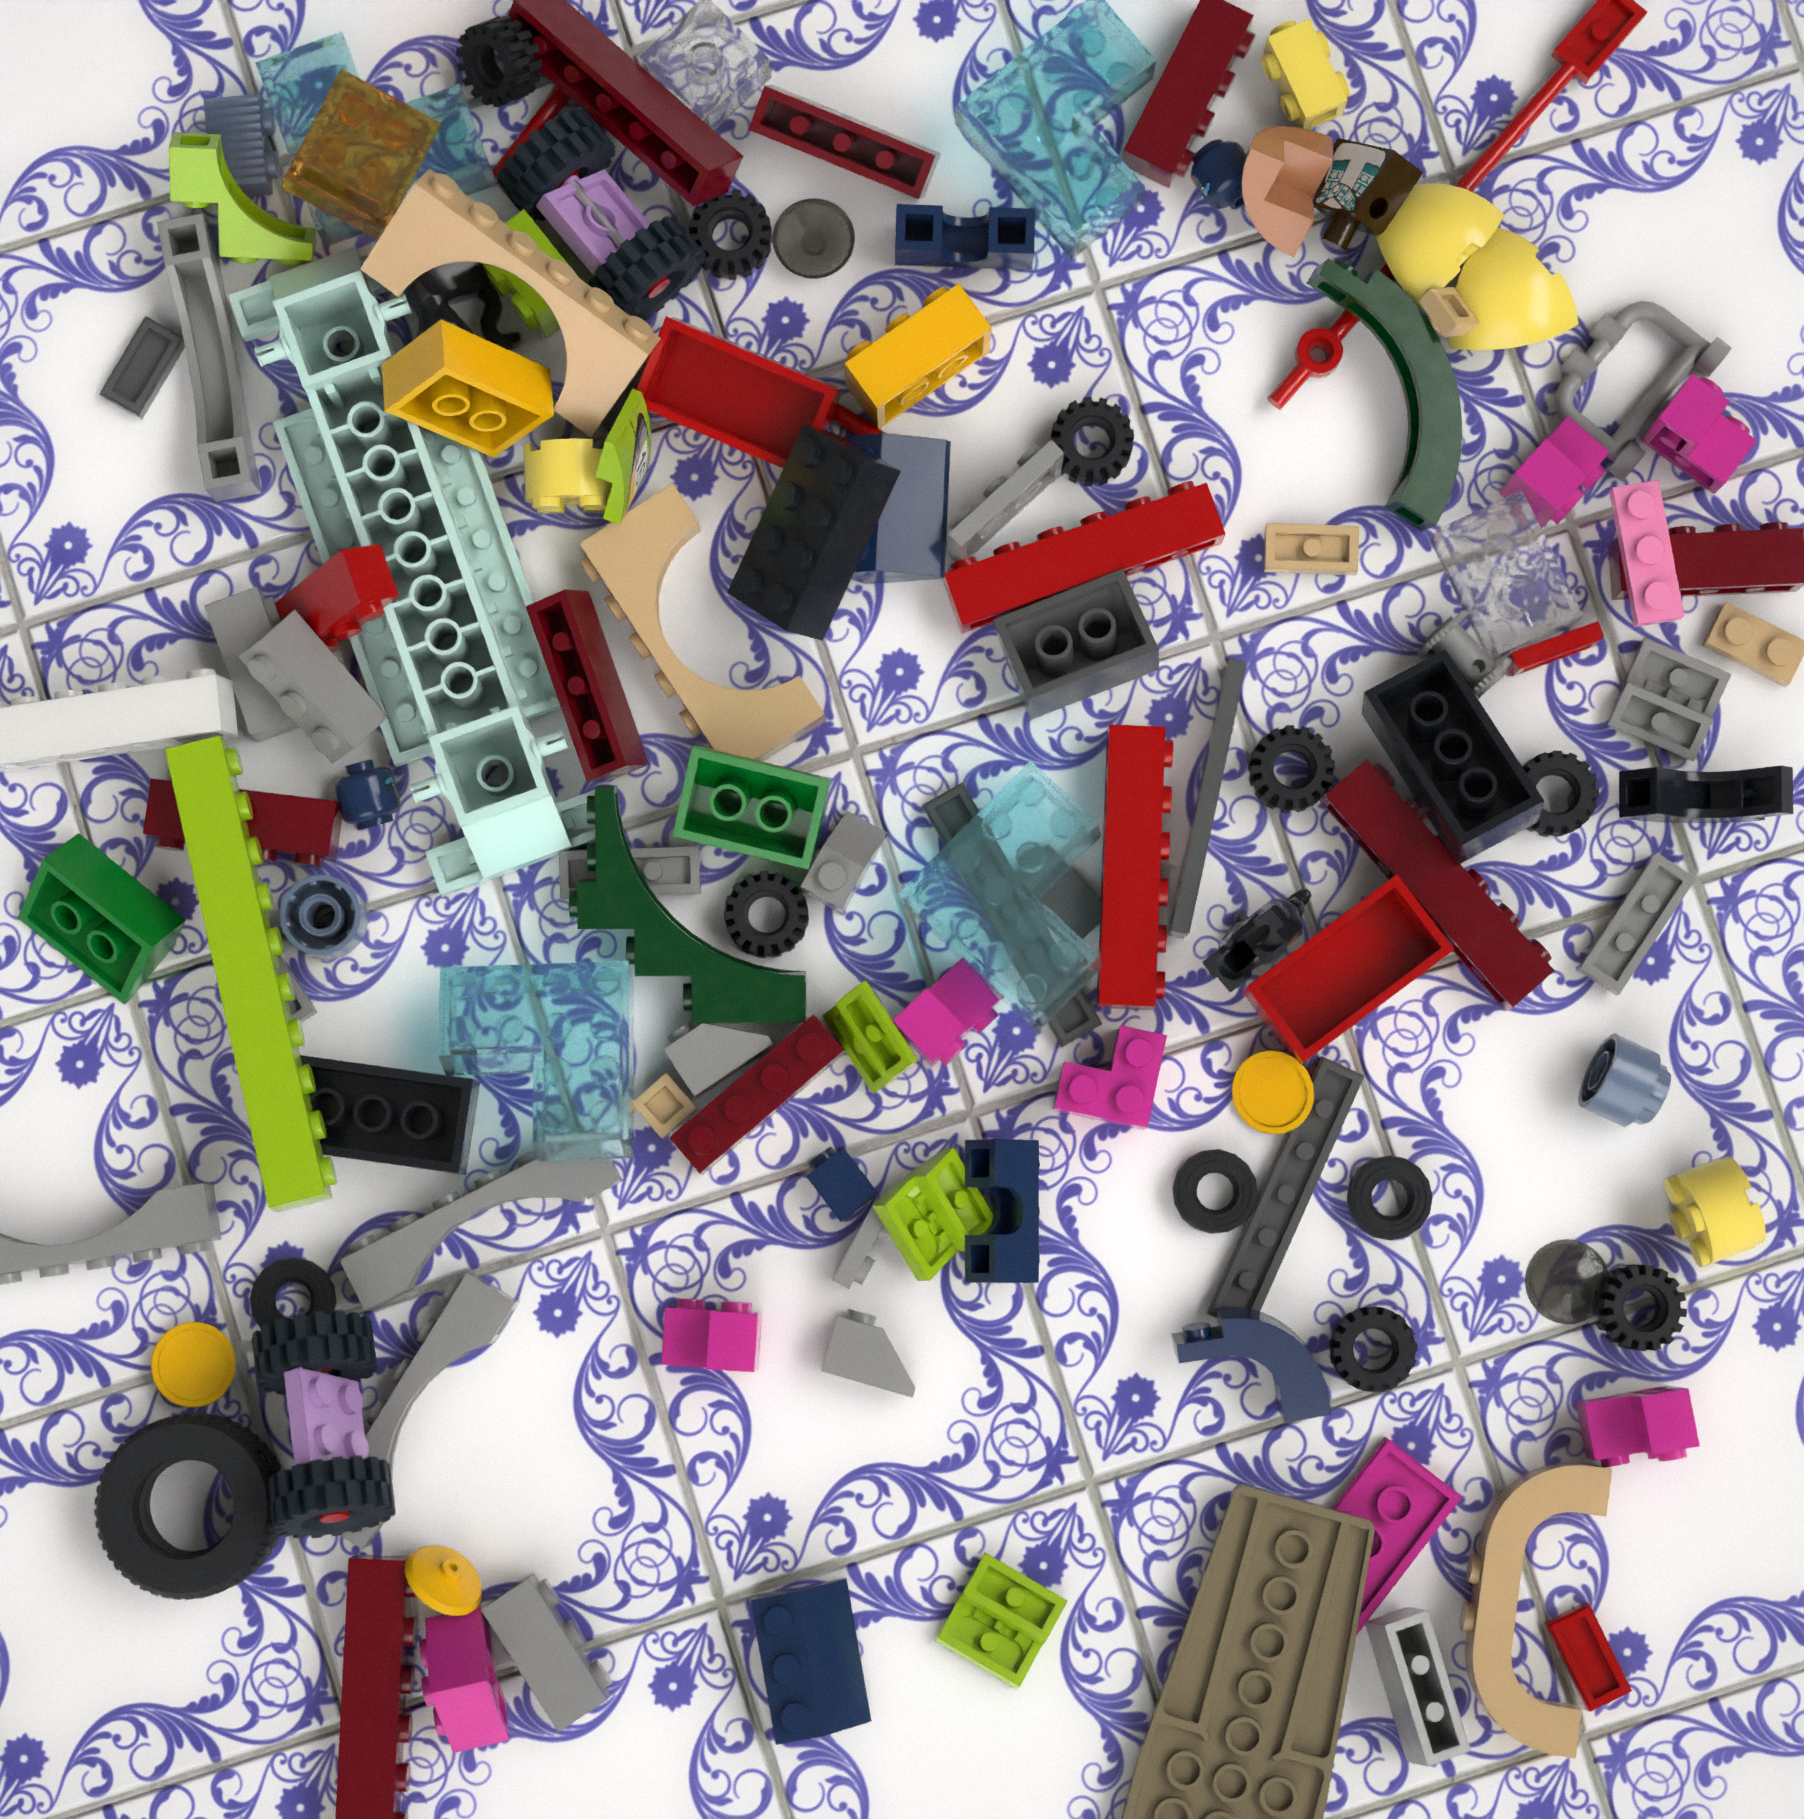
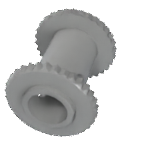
(1465, 654)

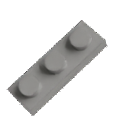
(663, 868)
(1636, 924)

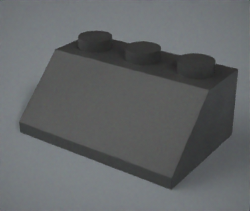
(1077, 644)

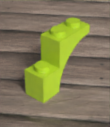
(245, 230)

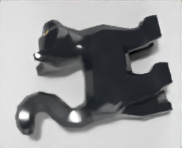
(454, 284)
(1257, 939)

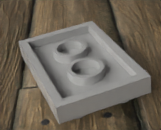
(1004, 500)

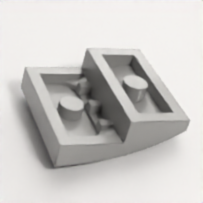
(1668, 699)

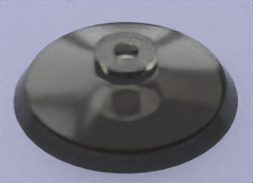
(813, 238)
(1564, 1281)

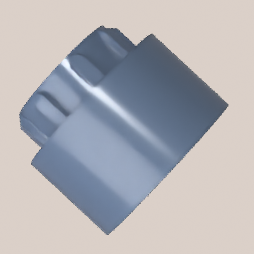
(299, 909)
(1624, 1082)

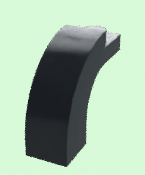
(1705, 797)

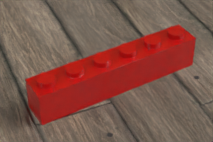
(1131, 540)
(1132, 866)

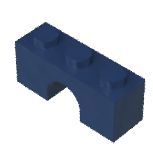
(937, 239)
(1011, 1178)

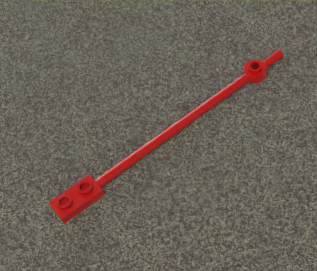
(1579, 55)

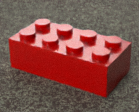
(733, 392)
(1347, 970)

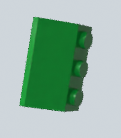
(752, 807)
(100, 917)

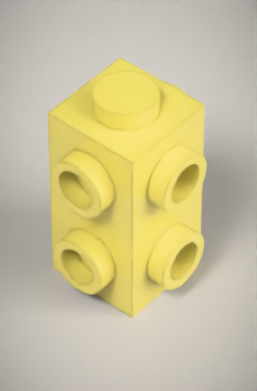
(1300, 65)

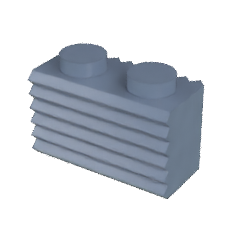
(245, 143)

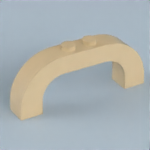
(1496, 1580)

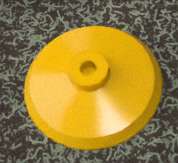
(1272, 1092)
(193, 1364)
(443, 1580)

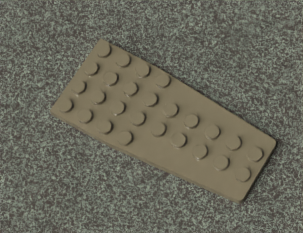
(1258, 1668)

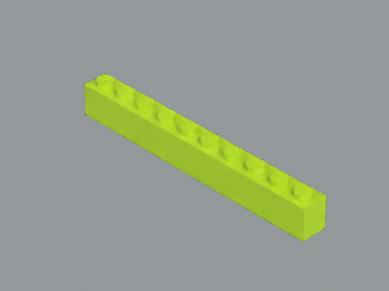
(249, 974)

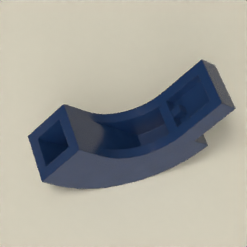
(1256, 1335)

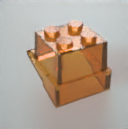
(360, 154)

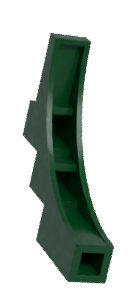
(619, 898)

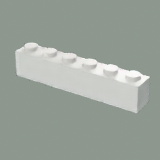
(116, 720)

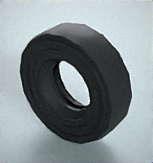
(1417, 1190)
(1243, 1196)
(288, 1270)

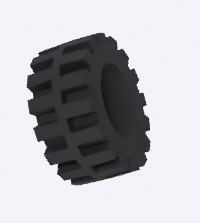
(1582, 786)
(1402, 1342)

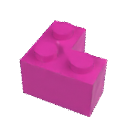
(1697, 436)
(1557, 471)
(946, 1013)
(1122, 1093)
(710, 1337)
(1644, 1421)
(463, 1681)

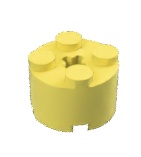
(563, 476)
(1714, 1210)

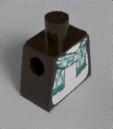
(1362, 190)

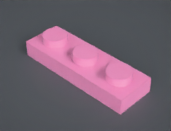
(1646, 553)

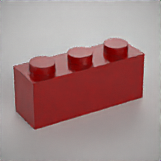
(342, 594)

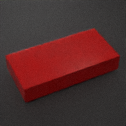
(1555, 648)
(1587, 1656)

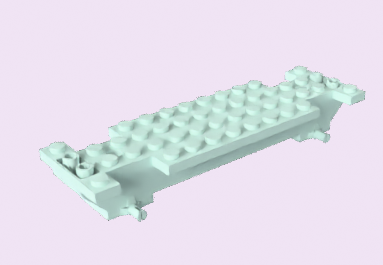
(457, 646)

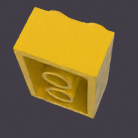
(917, 355)
(467, 389)

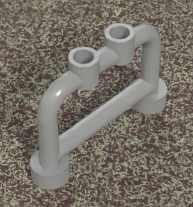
(1607, 334)

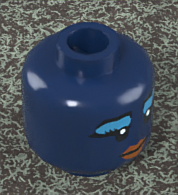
(1219, 173)
(367, 795)

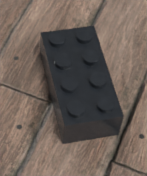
(813, 532)
(1452, 756)
(394, 1114)

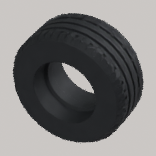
(126, 1516)

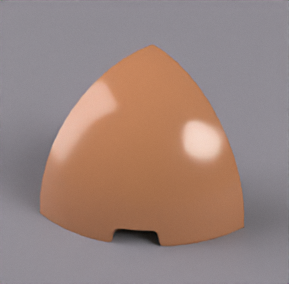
(1280, 182)

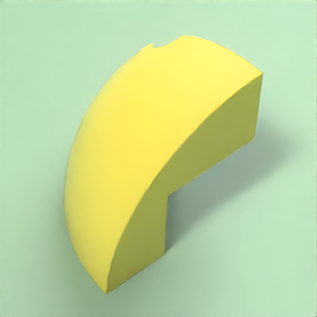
(1435, 236)
(1512, 296)

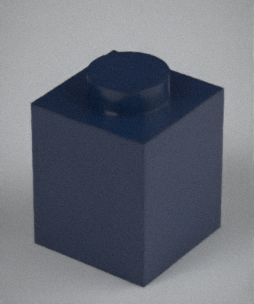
(840, 1182)

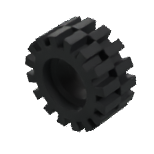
(516, 56)
(741, 209)
(1108, 419)
(1301, 742)
(749, 891)
(1666, 1315)

